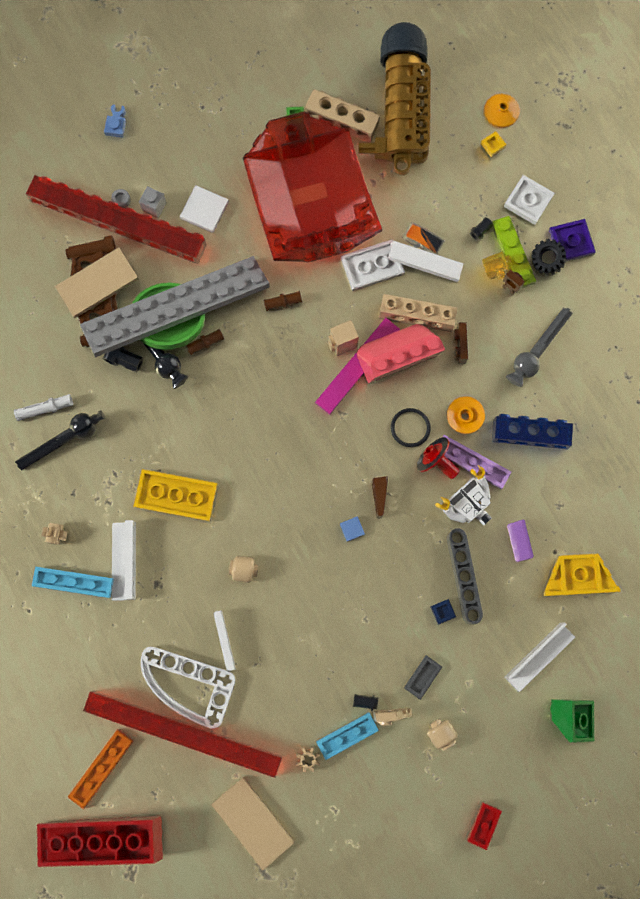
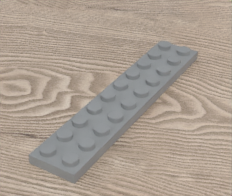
(174, 306)

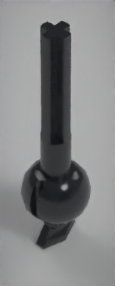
(168, 366)
(81, 426)

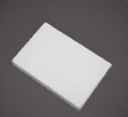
(370, 265)

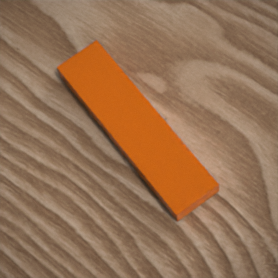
(100, 769)

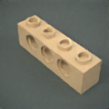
(363, 130)
(418, 312)

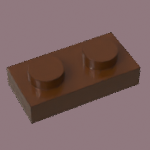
(461, 350)

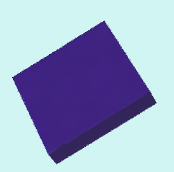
(574, 238)

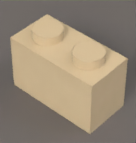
(343, 338)

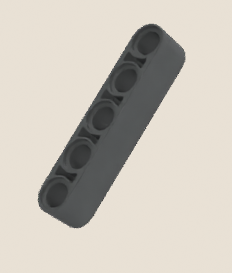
(462, 586)

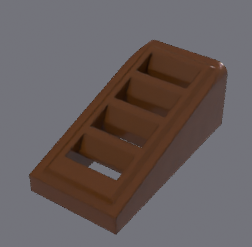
(379, 488)

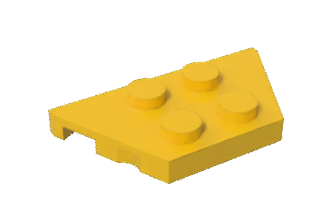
(580, 576)

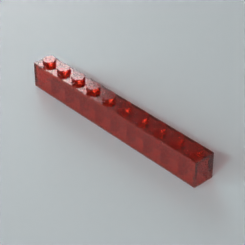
(116, 219)
(183, 733)

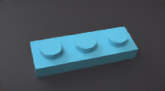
(347, 736)

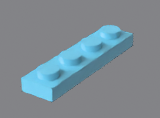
(72, 582)

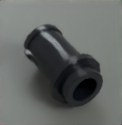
(478, 231)
(365, 702)

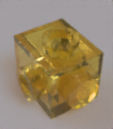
(497, 265)

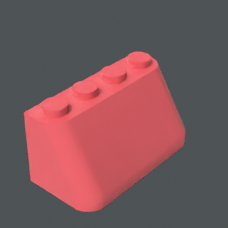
(398, 351)

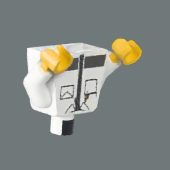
(469, 500)

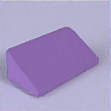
(520, 541)

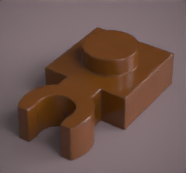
(513, 281)

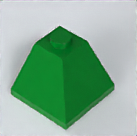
(574, 719)

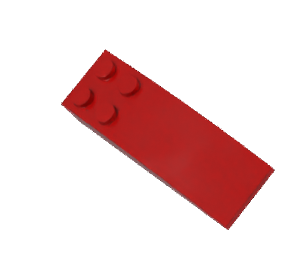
(100, 842)

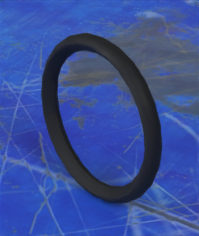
(410, 444)

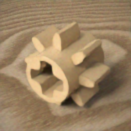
(54, 533)
(313, 762)

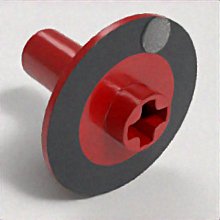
(434, 456)

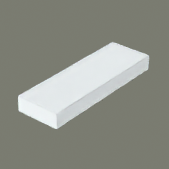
(224, 640)

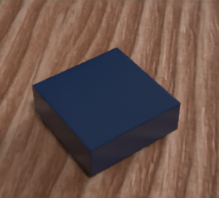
(443, 611)

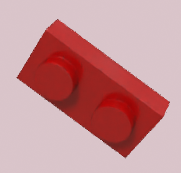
(484, 825)

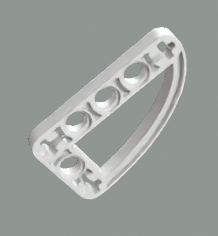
(196, 675)

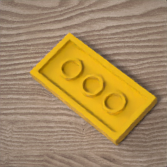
(175, 495)

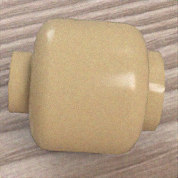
(243, 569)
(442, 734)

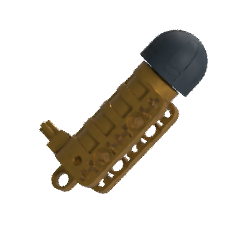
(404, 58)

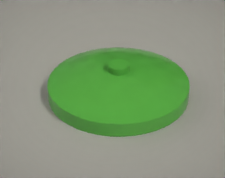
(176, 335)

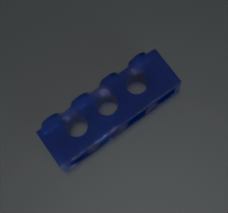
(562, 430)

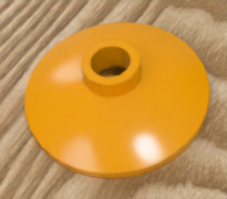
(501, 117)
(468, 406)

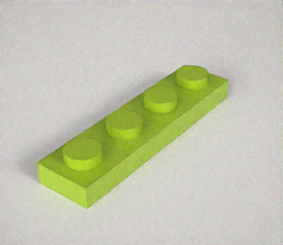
(512, 246)

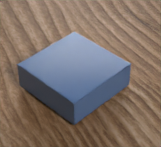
(352, 529)

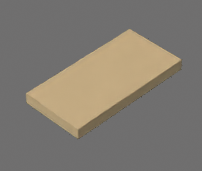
(96, 282)
(253, 823)

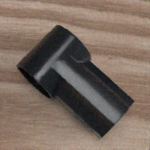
(124, 358)

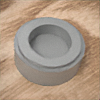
(121, 197)

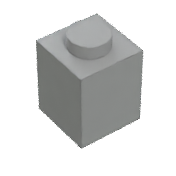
(152, 202)

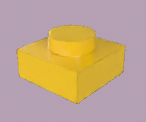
(493, 144)

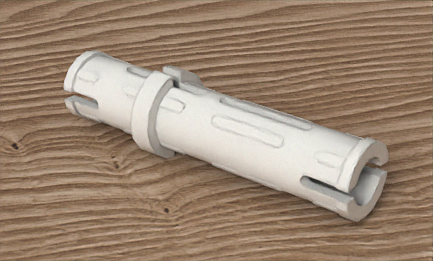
(50, 405)

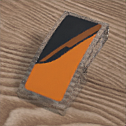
(423, 238)

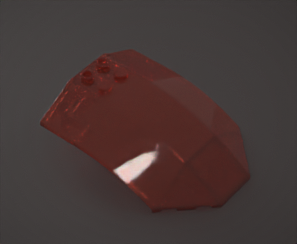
(309, 189)

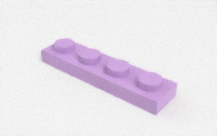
(470, 460)

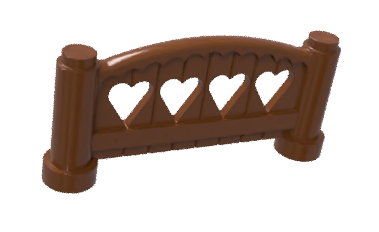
(90, 253)

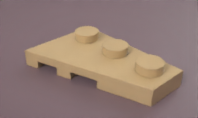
(385, 717)

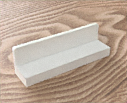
(124, 560)
(539, 657)

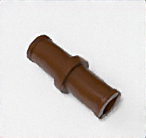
(283, 301)
(204, 342)

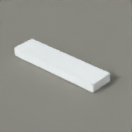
(425, 261)

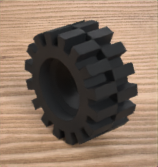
(553, 246)

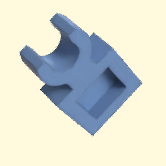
(115, 124)

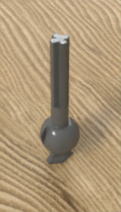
(528, 363)

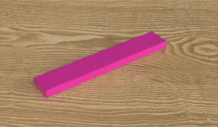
(350, 373)

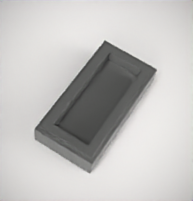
(423, 677)

